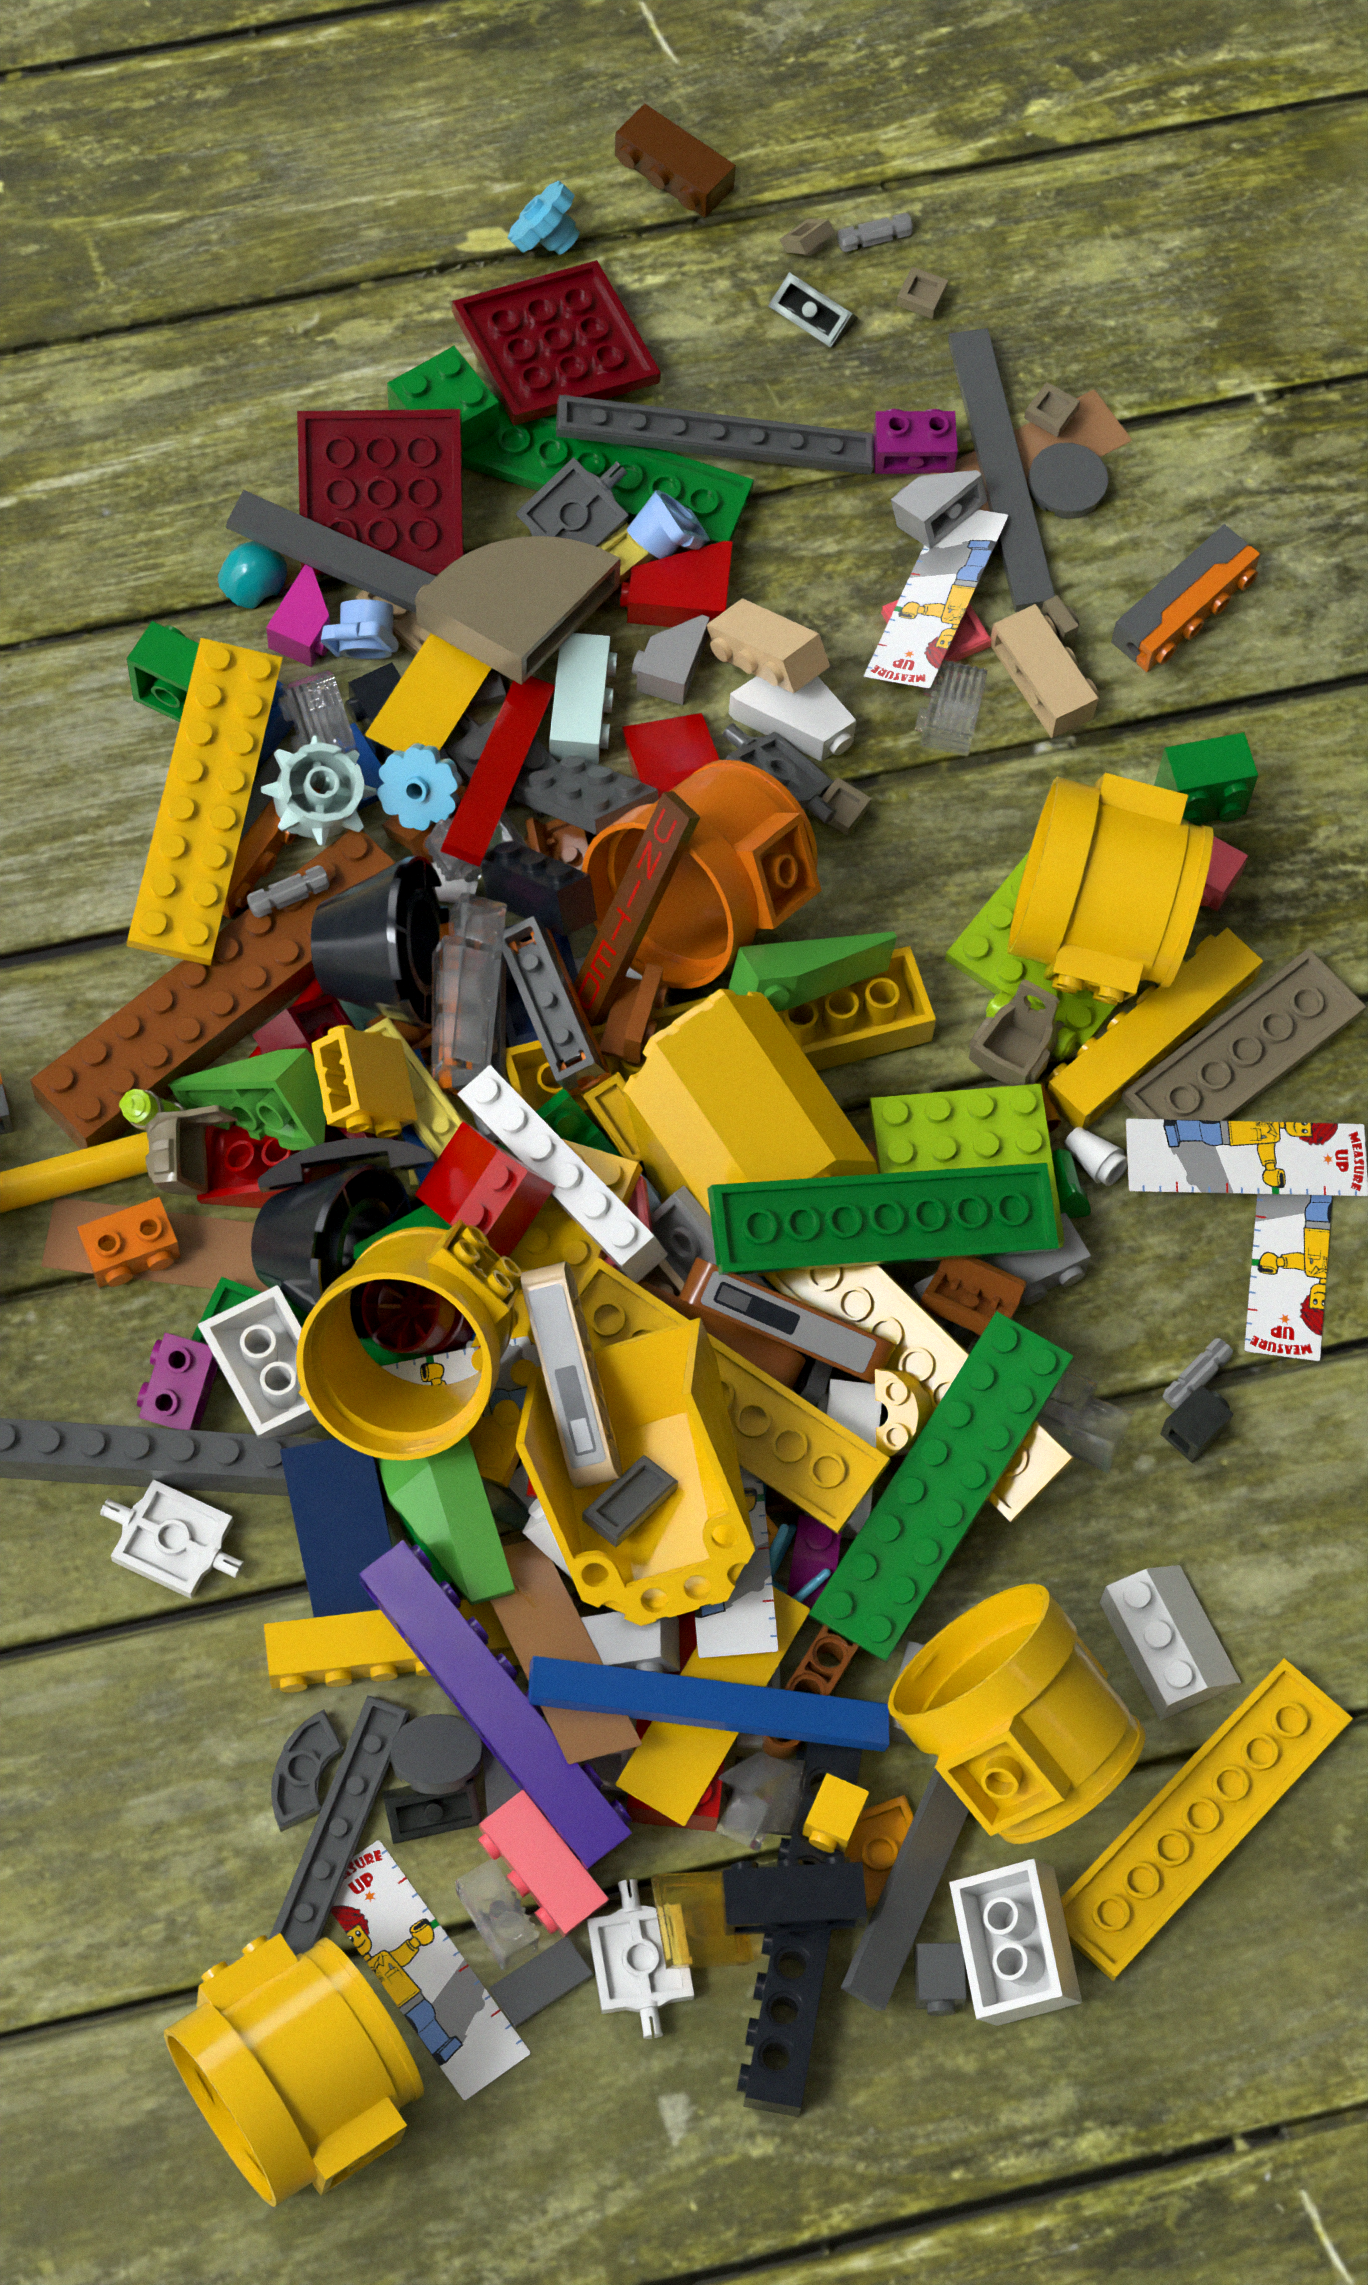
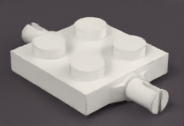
(172, 1538)
(632, 1962)

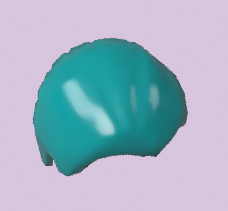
(252, 574)

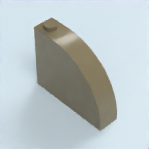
(517, 599)

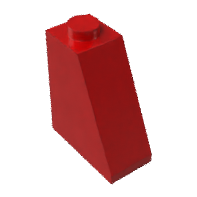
(679, 587)

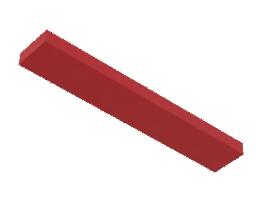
(497, 770)

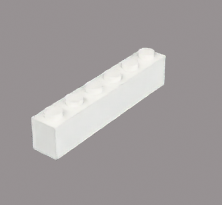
(576, 1185)

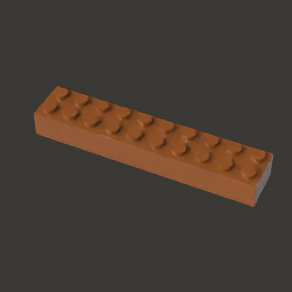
(196, 1007)

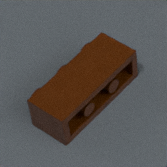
(674, 160)

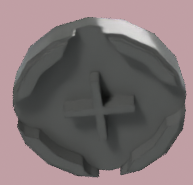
(1067, 480)
(436, 1753)

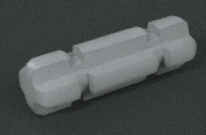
(875, 232)
(288, 891)
(1198, 1372)

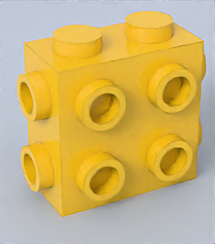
(364, 1081)

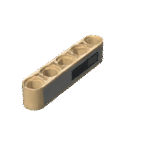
(571, 1375)

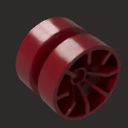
(412, 1318)

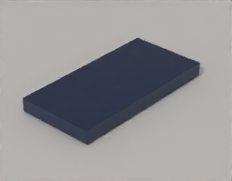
(336, 1521)

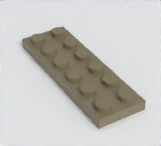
(1248, 1046)

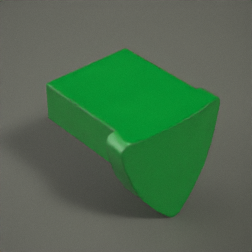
(1072, 1197)

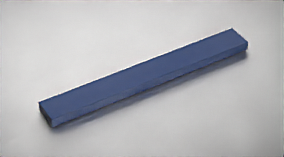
(708, 1703)

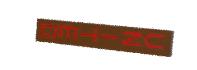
(634, 905)

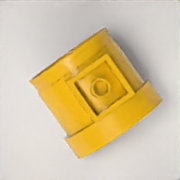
(1110, 887)
(370, 1405)
(1018, 1715)
(295, 2066)

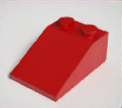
(668, 750)
(238, 1161)
(484, 1189)

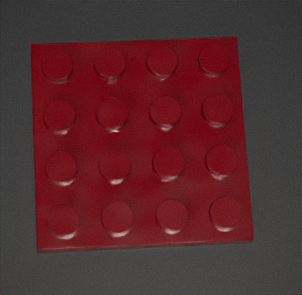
(554, 340)
(386, 480)

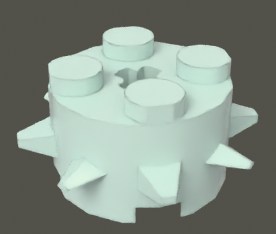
(340, 787)

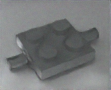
(576, 505)
(469, 749)
(785, 764)

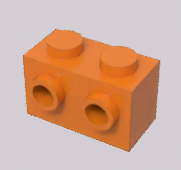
(129, 1243)

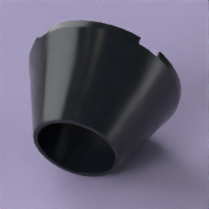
(379, 941)
(310, 1233)

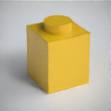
(834, 1814)

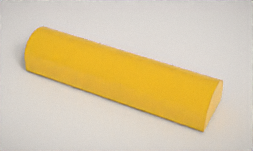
(73, 1172)

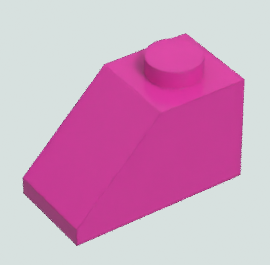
(300, 621)

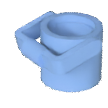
(665, 526)
(363, 631)

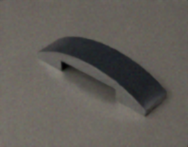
(290, 1172)

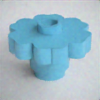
(546, 221)
(419, 786)

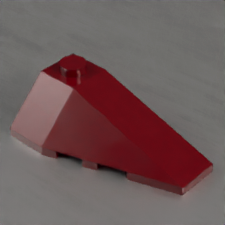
(300, 1027)

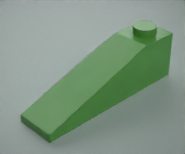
(809, 968)
(270, 1092)
(452, 1516)

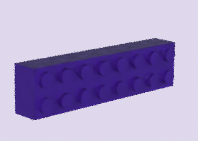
(492, 1702)

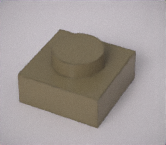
(807, 237)
(922, 292)
(1052, 409)
(1064, 619)
(848, 803)

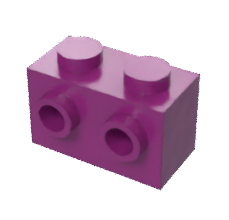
(914, 441)
(178, 1383)

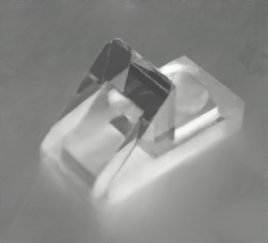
(758, 1793)

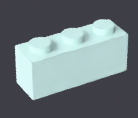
(582, 697)

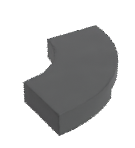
(301, 1768)

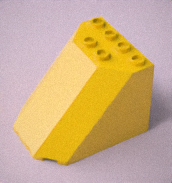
(736, 1104)
(673, 1409)

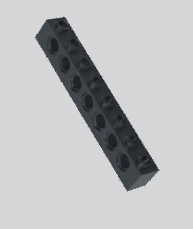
(784, 2089)

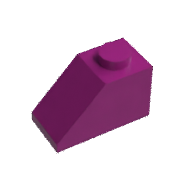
(813, 1551)

